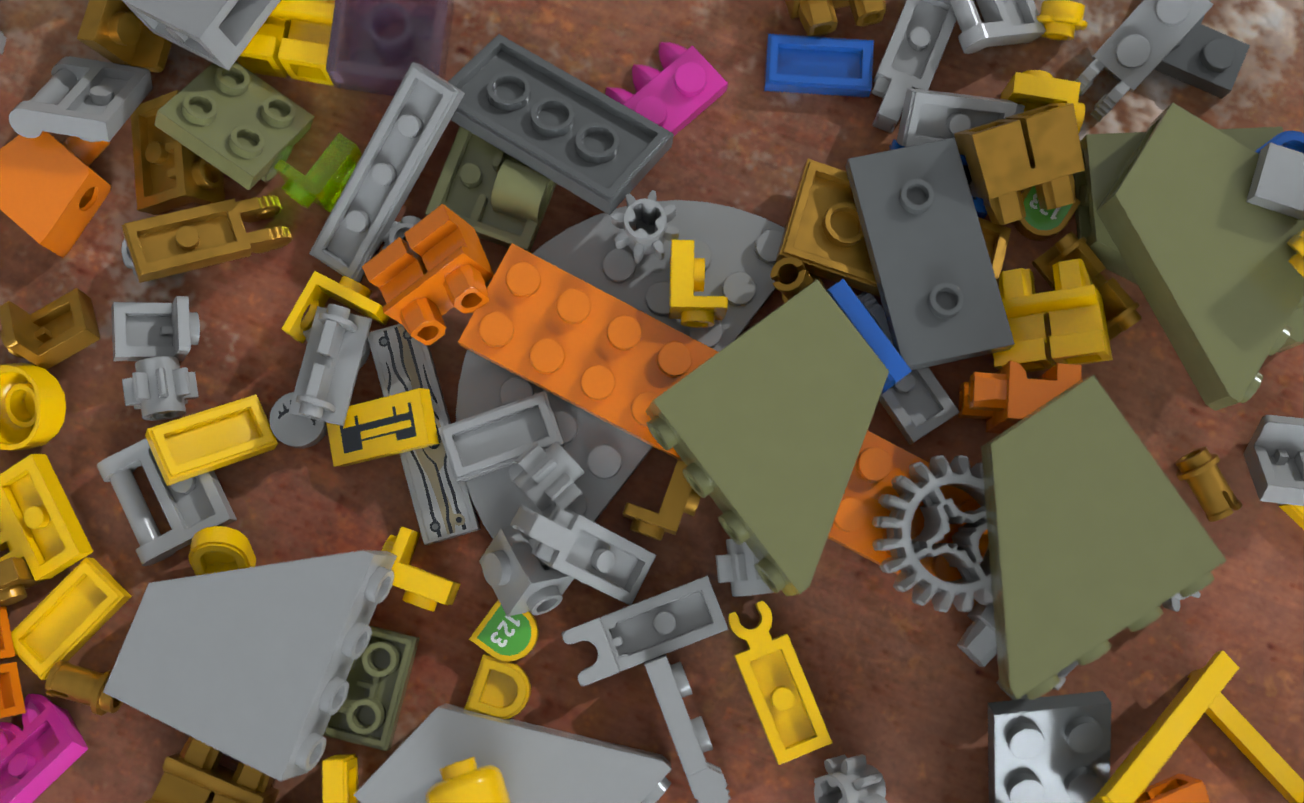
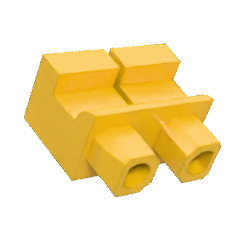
(293, 42)
(1055, 324)

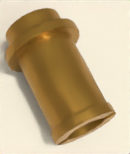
(791, 277)
(1207, 483)
(81, 686)

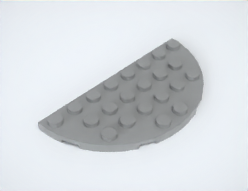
(738, 265)

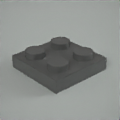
(1049, 748)

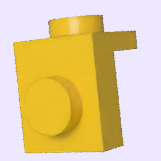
(1039, 88)
(421, 586)

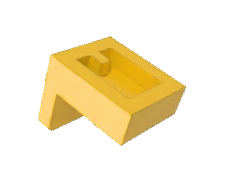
(687, 277)

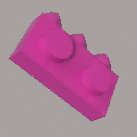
(676, 93)
(39, 753)

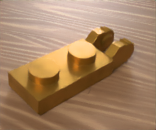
(202, 236)

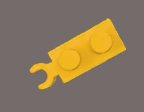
(779, 689)

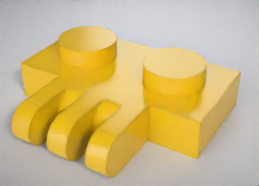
(39, 519)

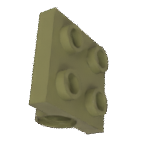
(235, 123)
(492, 192)

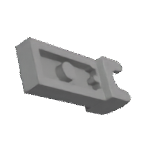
(649, 629)

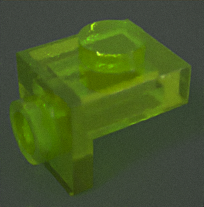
(325, 179)

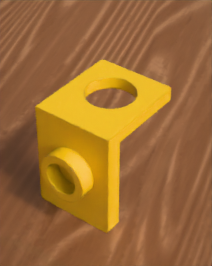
(318, 292)

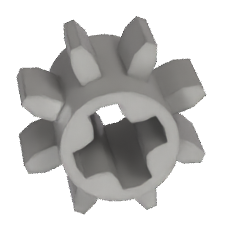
(650, 213)
(160, 388)
(549, 476)
(739, 570)
(850, 782)

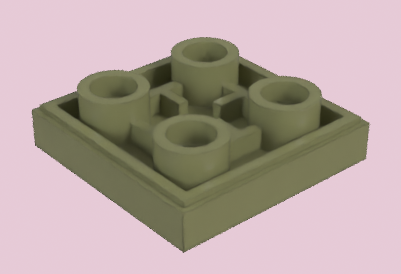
(375, 690)

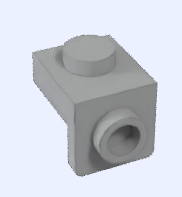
(153, 329)
(1277, 460)
(519, 577)

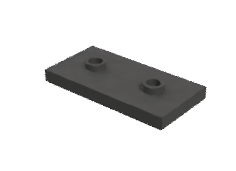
(557, 124)
(928, 254)

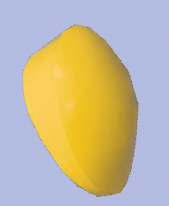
(29, 406)

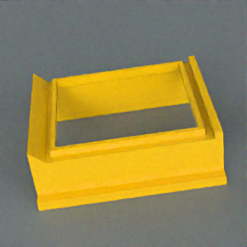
(1199, 696)

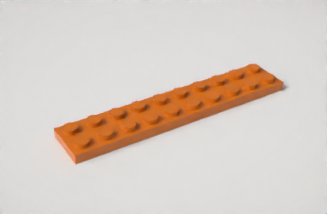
(621, 359)

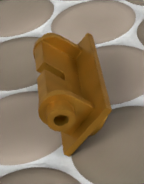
(1118, 306)

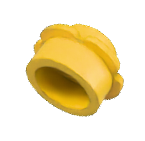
(1062, 19)

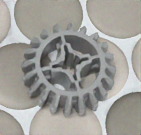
(937, 515)

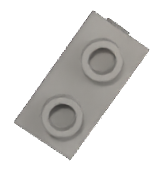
(330, 365)

